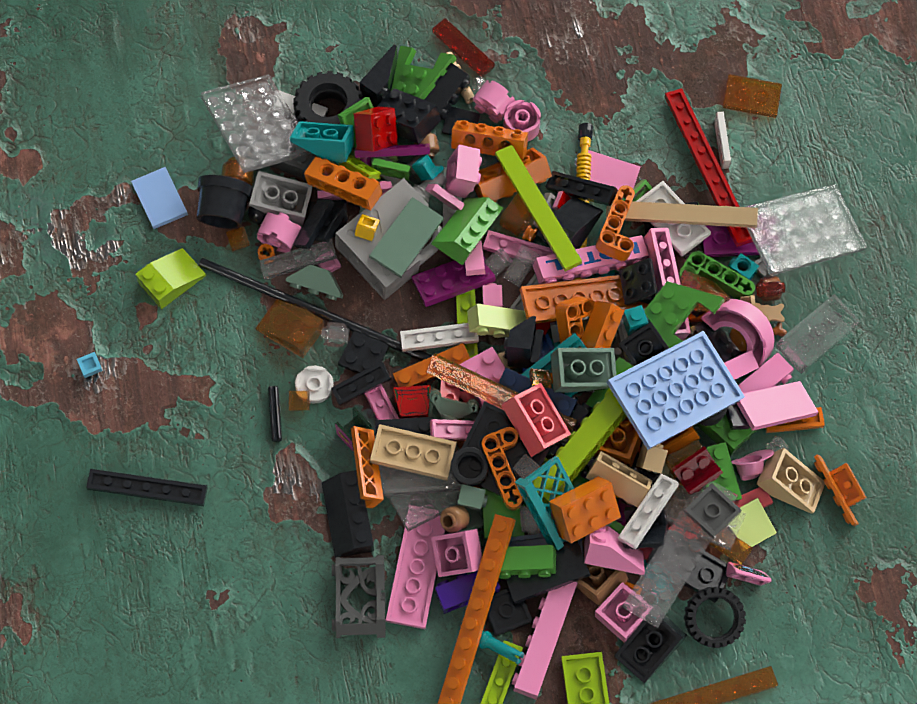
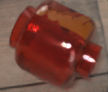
(770, 288)

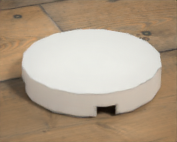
(317, 381)

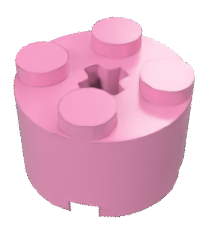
(492, 100)
(524, 117)
(278, 231)

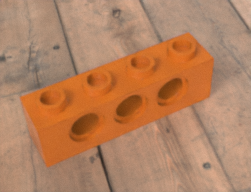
(481, 131)
(343, 183)

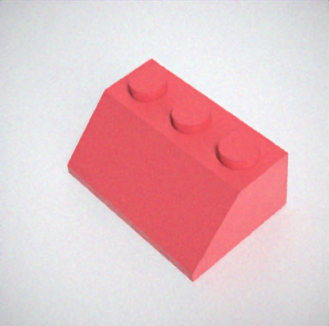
(536, 419)

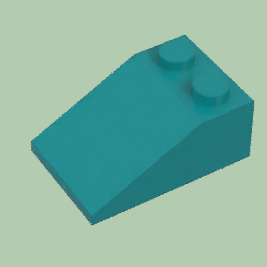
(325, 140)

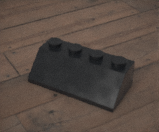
(347, 515)

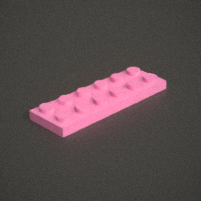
(414, 576)

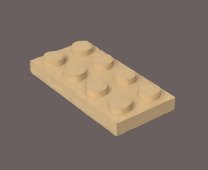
(413, 452)

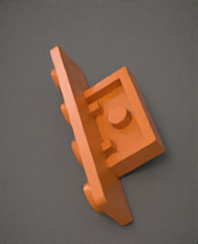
(844, 486)

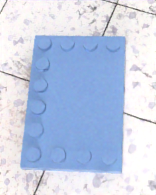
(675, 390)

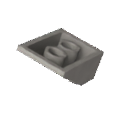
(281, 195)

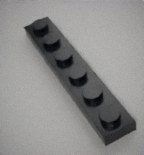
(147, 487)

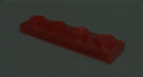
(463, 47)

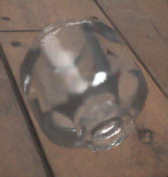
(335, 334)

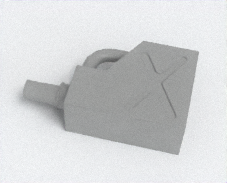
(386, 210)

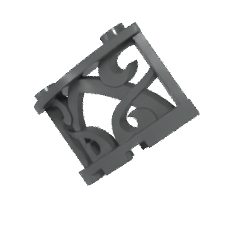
(373, 623)

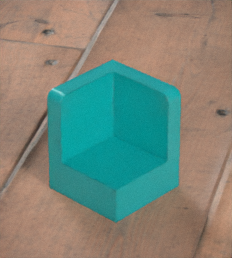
(426, 169)

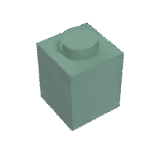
(472, 498)

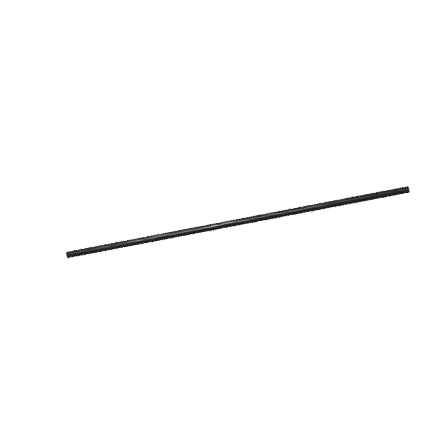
(319, 312)

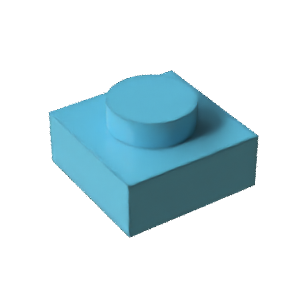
(89, 365)

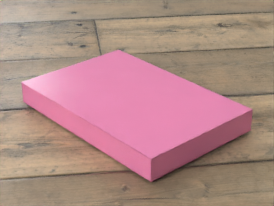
(612, 171)

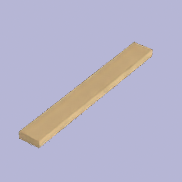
(691, 214)

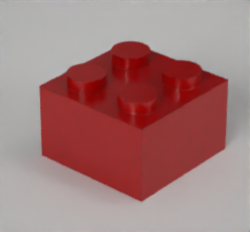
(375, 129)

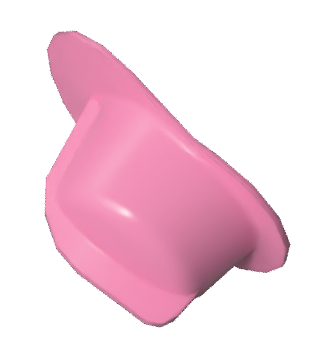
(752, 465)

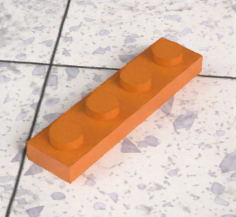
(417, 373)

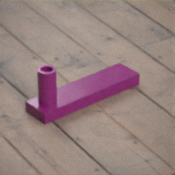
(396, 150)

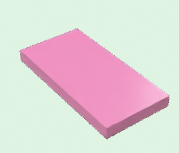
(776, 405)

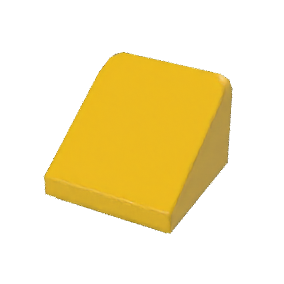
(366, 227)

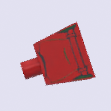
(412, 401)

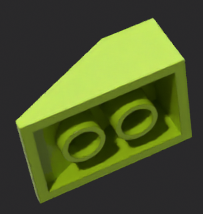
(169, 277)

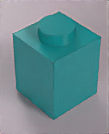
(634, 319)

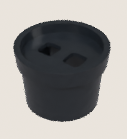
(222, 201)

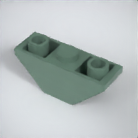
(316, 281)

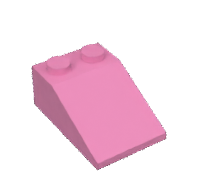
(606, 551)

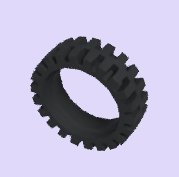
(738, 612)

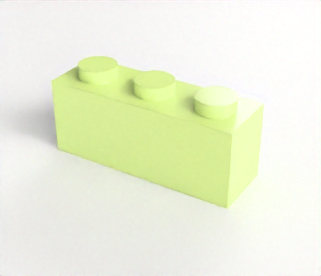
(493, 320)

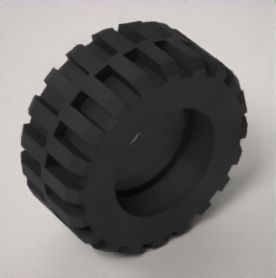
(322, 87)

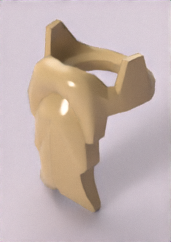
(772, 313)

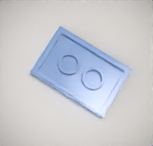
(159, 198)

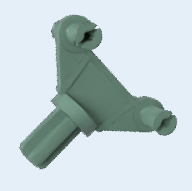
(452, 409)

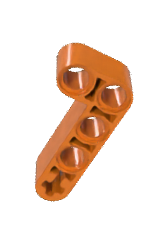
(611, 235)
(570, 315)
(505, 470)

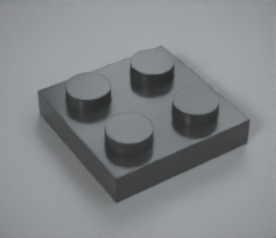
(712, 511)

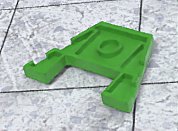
(415, 79)
(674, 305)

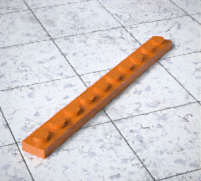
(477, 610)

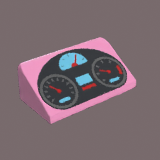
(747, 574)

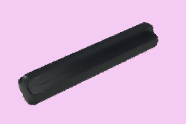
(274, 409)

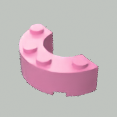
(748, 322)

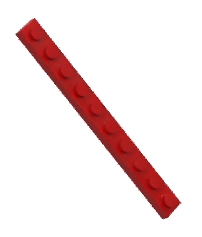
(705, 159)

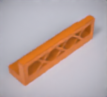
(367, 473)

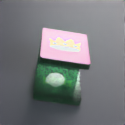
(358, 420)

